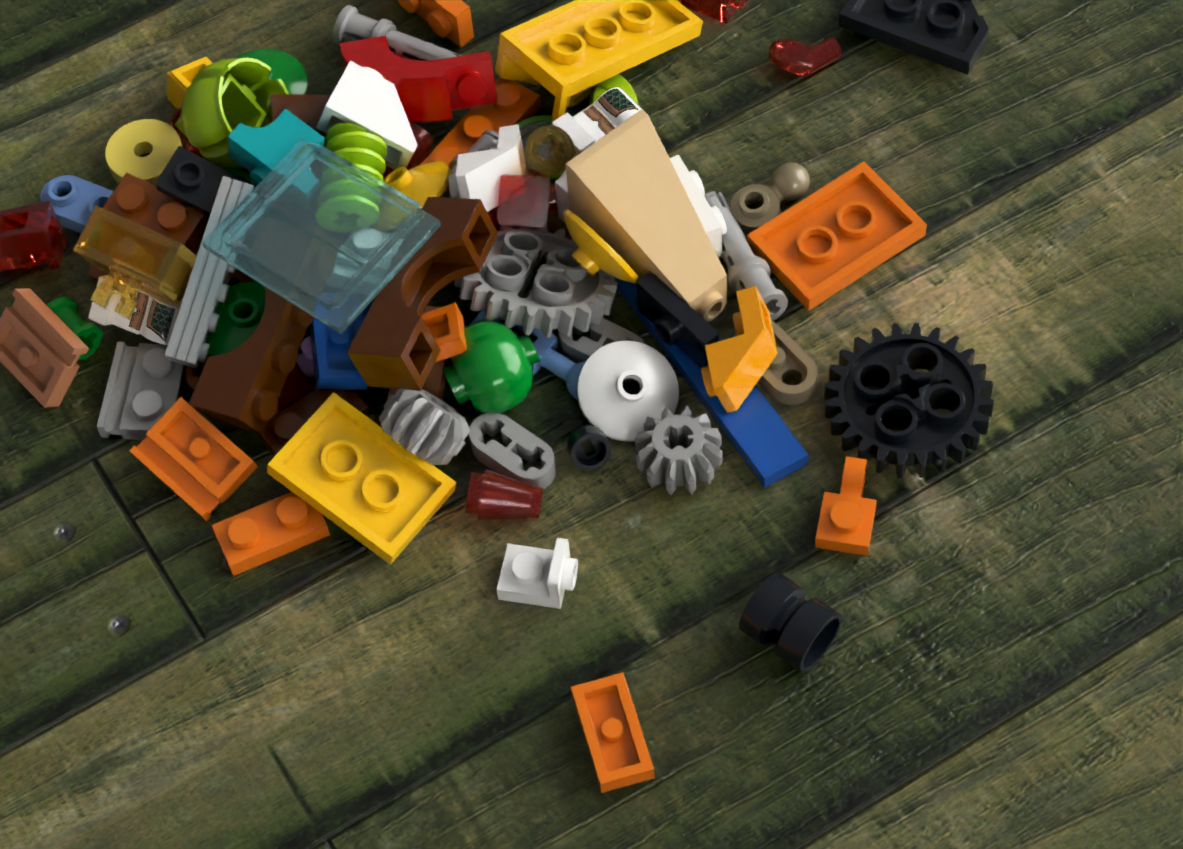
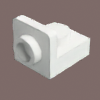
(537, 574)

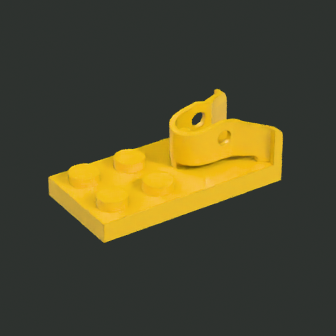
(590, 43)

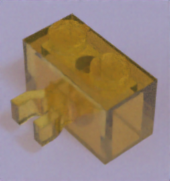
(134, 260)

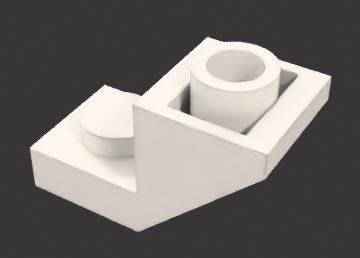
(480, 171)

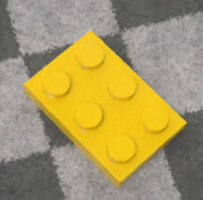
(361, 478)

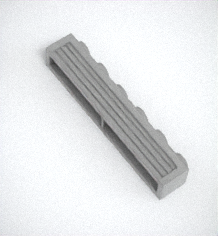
(205, 286)

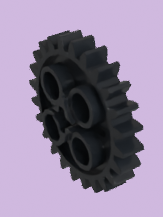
(908, 400)

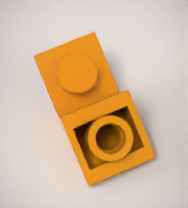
(741, 360)

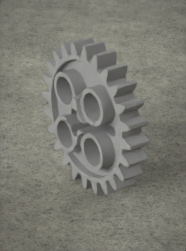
(561, 291)

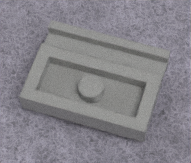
(139, 390)

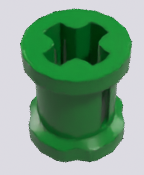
(88, 332)

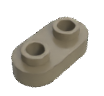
(789, 364)

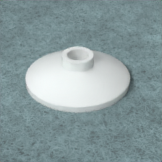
(609, 405)

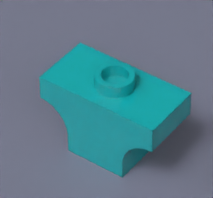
(264, 147)

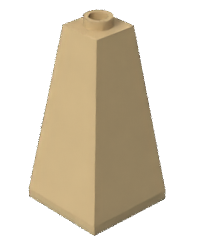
(640, 208)

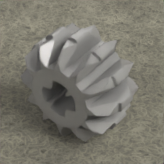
(424, 425)
(678, 450)

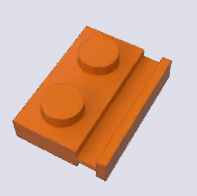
(193, 458)

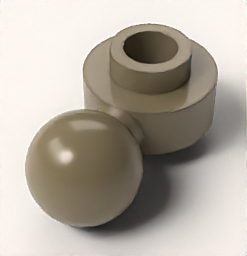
(788, 183)

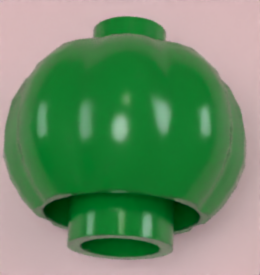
(493, 369)

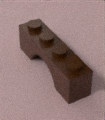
(394, 341)
(246, 382)

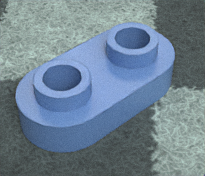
(78, 204)

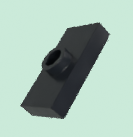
(674, 319)

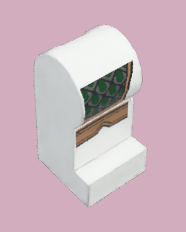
(598, 119)
(152, 317)

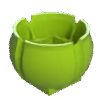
(225, 95)

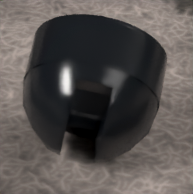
(599, 441)

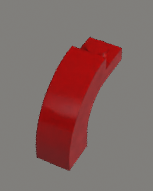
(427, 87)

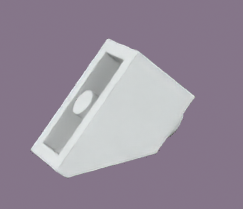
(373, 103)

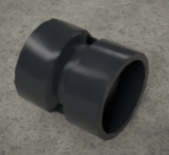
(784, 618)

